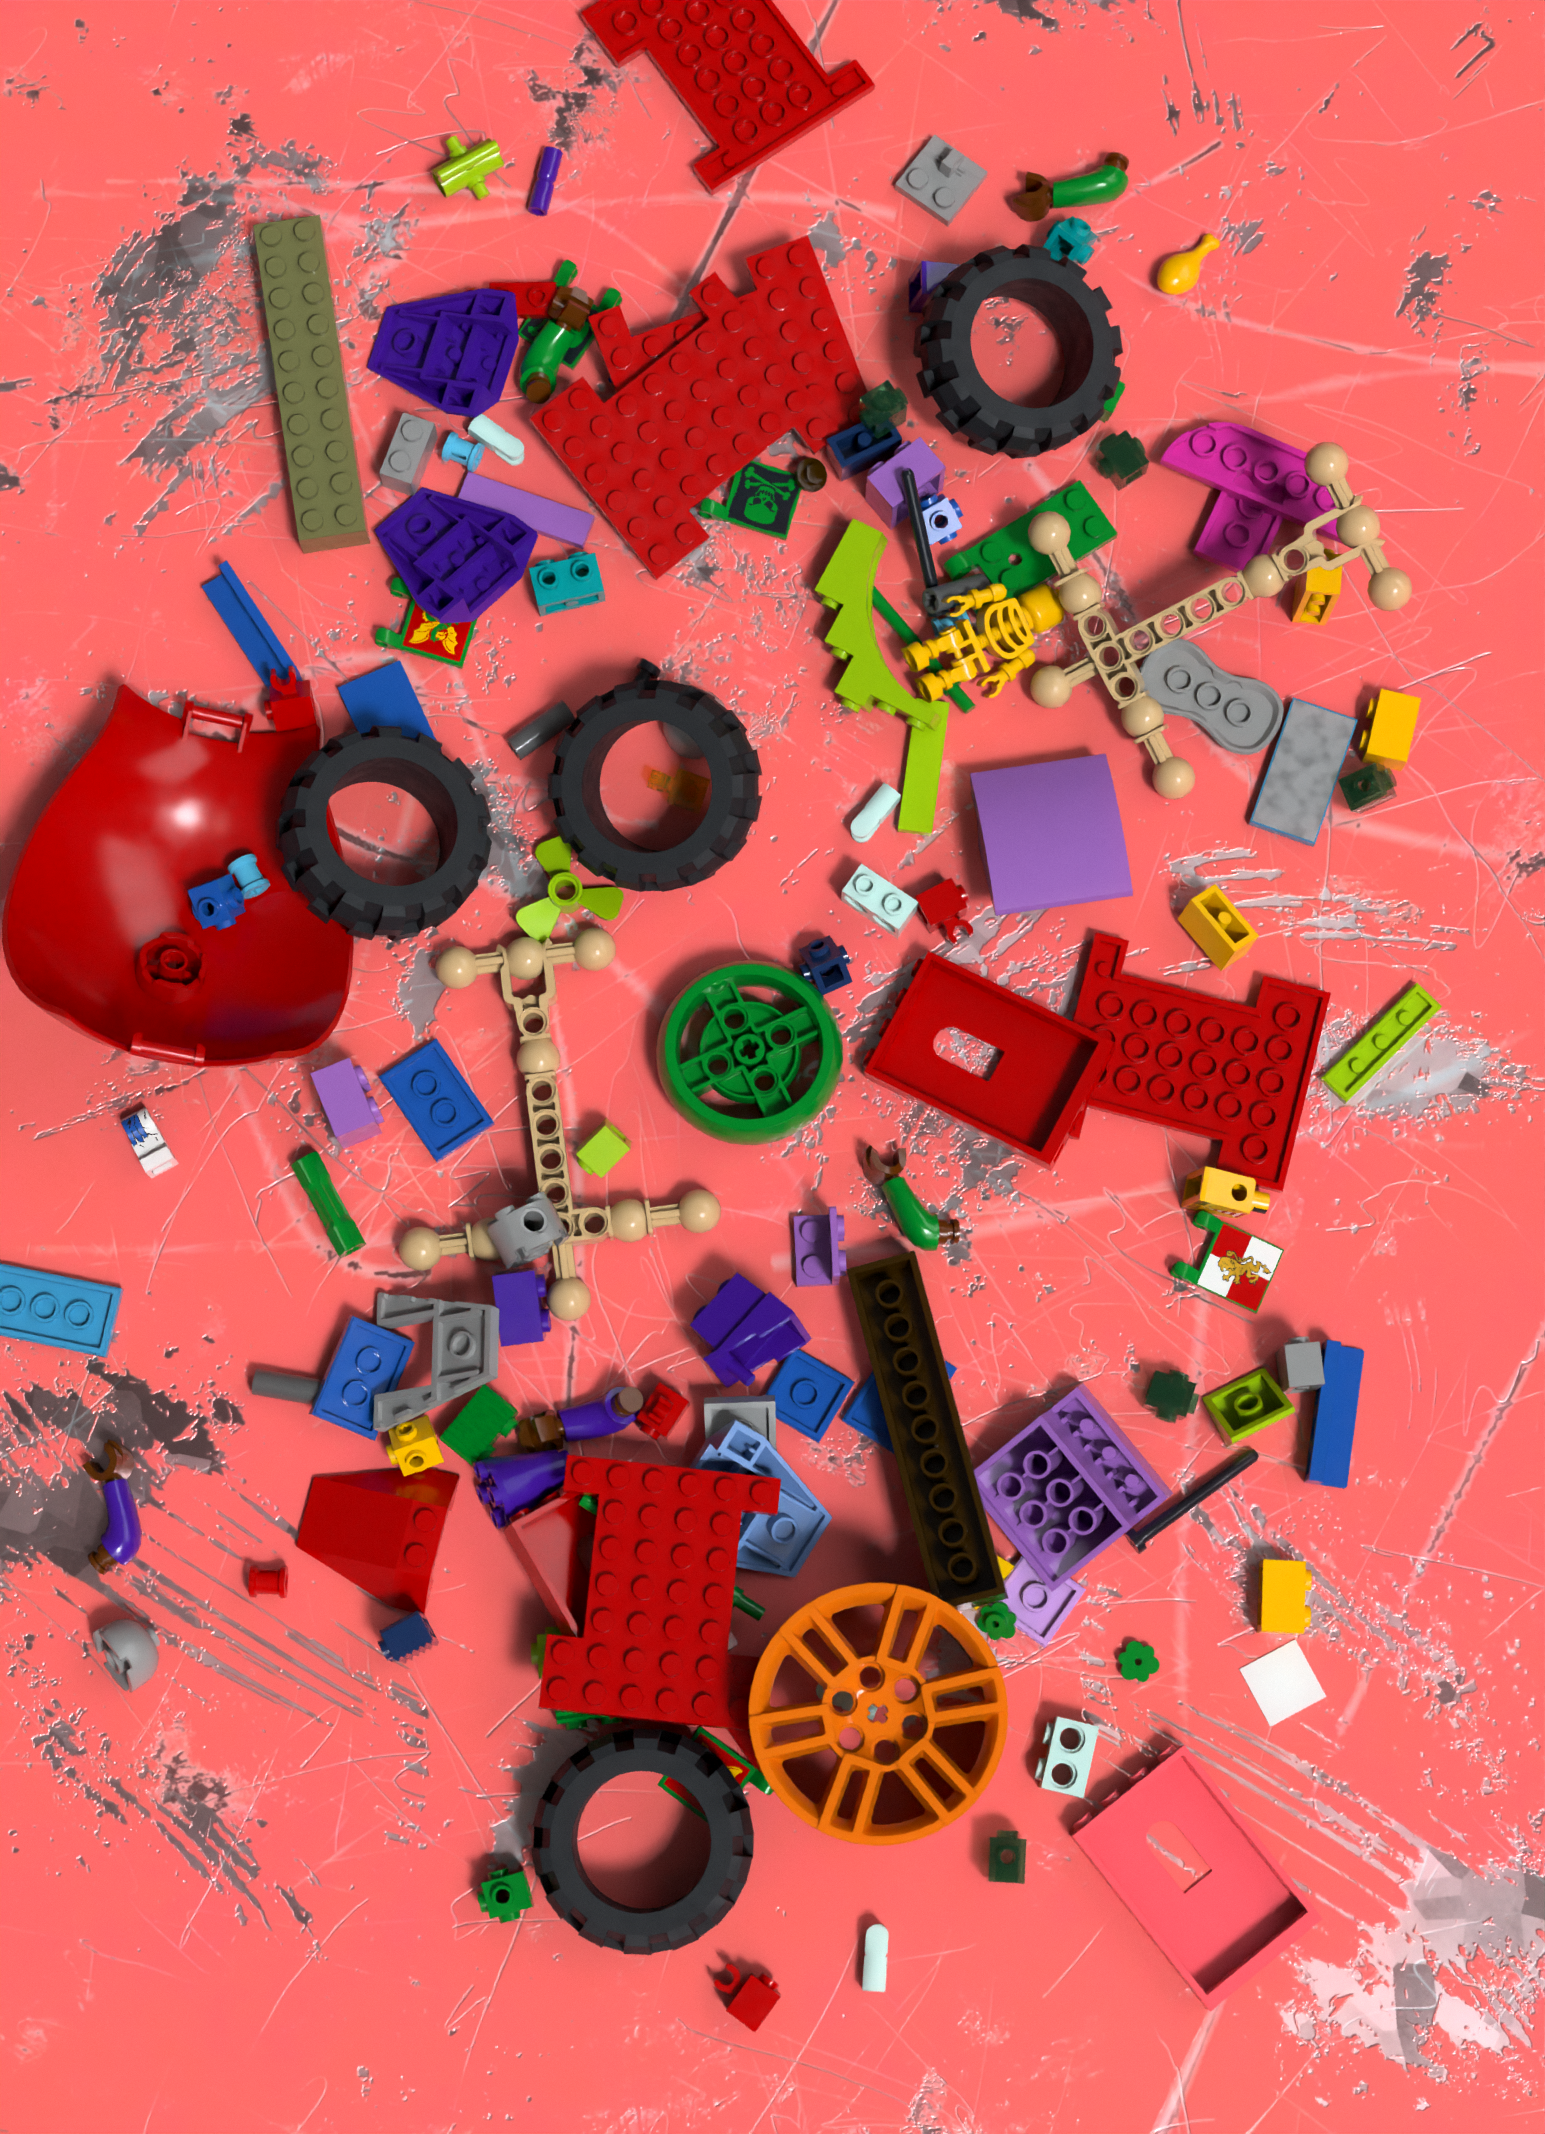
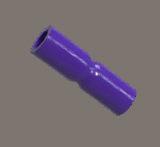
(546, 177)

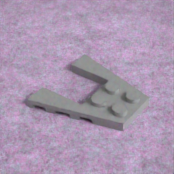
(462, 1353)

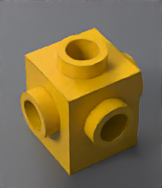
(414, 1446)

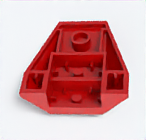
(380, 1530)

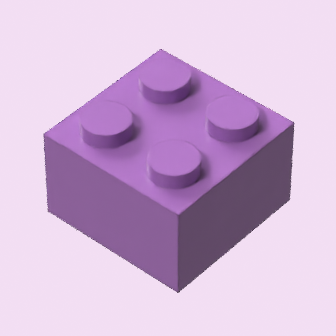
(885, 486)
(346, 1104)

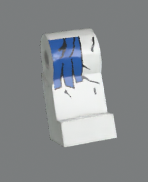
(148, 1143)

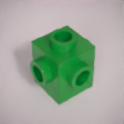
(519, 1892)

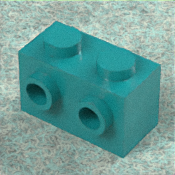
(567, 583)

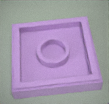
(1035, 1605)

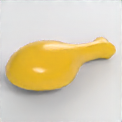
(1182, 270)

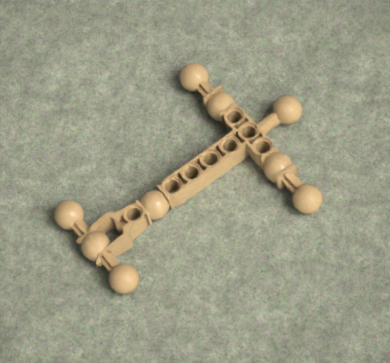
(1261, 577)
(538, 1062)

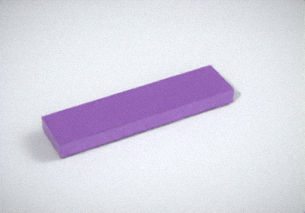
(539, 513)

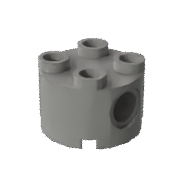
(527, 1231)

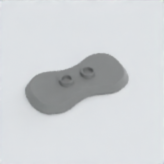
(1233, 709)

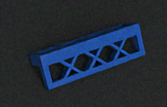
(248, 625)

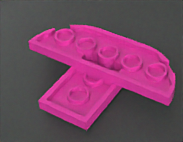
(1258, 486)

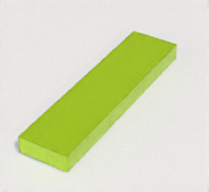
(923, 774)
(1380, 1043)

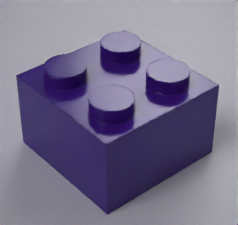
(520, 1306)

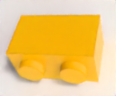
(1390, 729)
(1218, 927)
(1283, 1597)

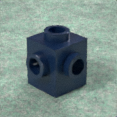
(825, 965)

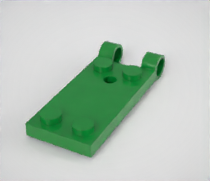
(1088, 533)

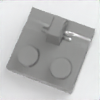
(941, 180)
(752, 1411)

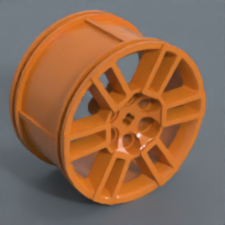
(923, 1704)

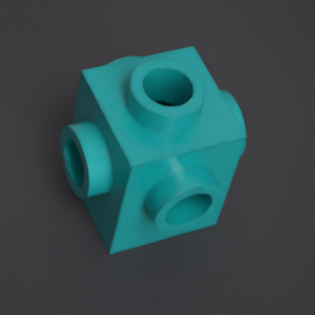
(1071, 239)

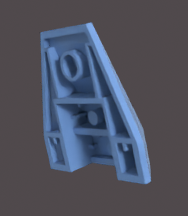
(767, 1541)

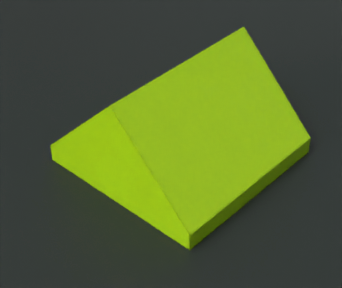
(1247, 1406)

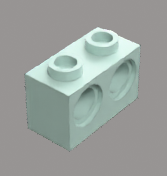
(879, 901)
(1076, 1759)

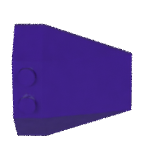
(450, 349)
(455, 553)

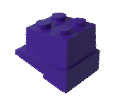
(746, 1330)

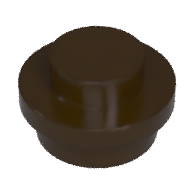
(810, 475)

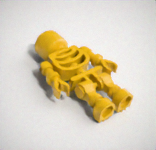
(1031, 612)

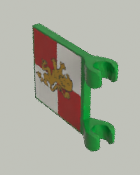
(1234, 1265)

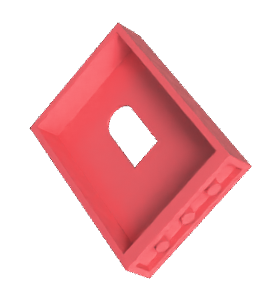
(1229, 1919)

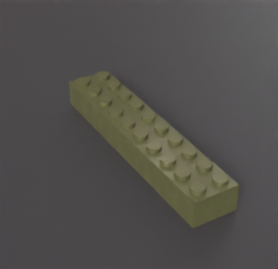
(311, 384)

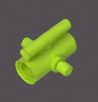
(467, 167)

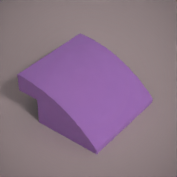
(1050, 834)
(1068, 1487)

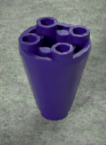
(518, 1481)

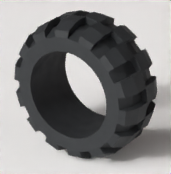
(1077, 317)
(428, 776)
(578, 801)
(559, 1863)

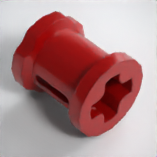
(268, 1581)

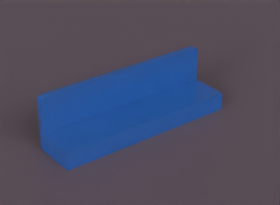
(1334, 1416)

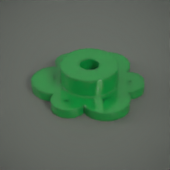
(1000, 1613)
(1148, 1664)

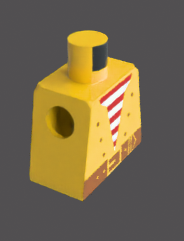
(1223, 1193)

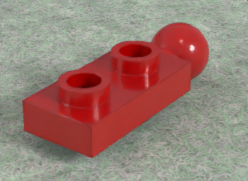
(531, 297)

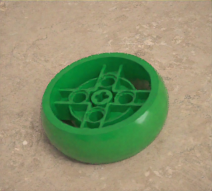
(806, 1025)

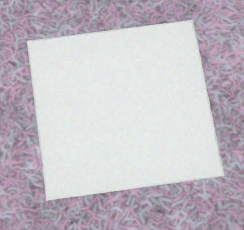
(1282, 1682)

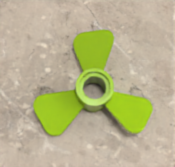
(540, 917)

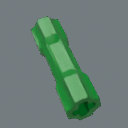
(328, 1204)

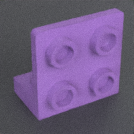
(817, 1250)

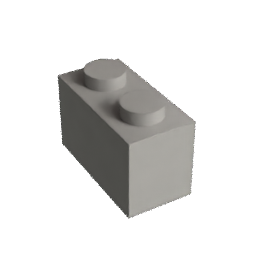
(408, 454)
(1299, 1366)

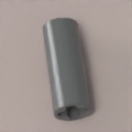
(933, 596)
(540, 730)
(285, 1386)

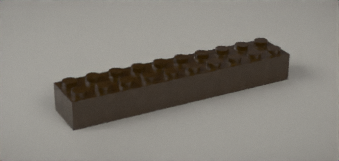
(927, 1432)

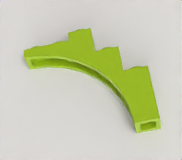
(849, 586)

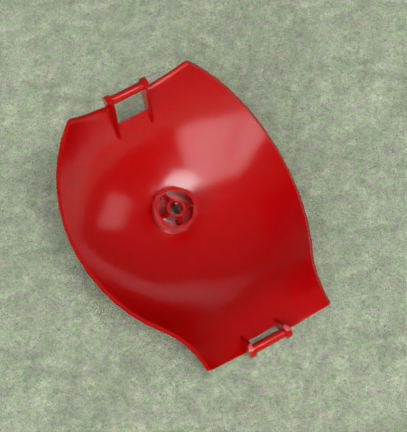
(104, 911)

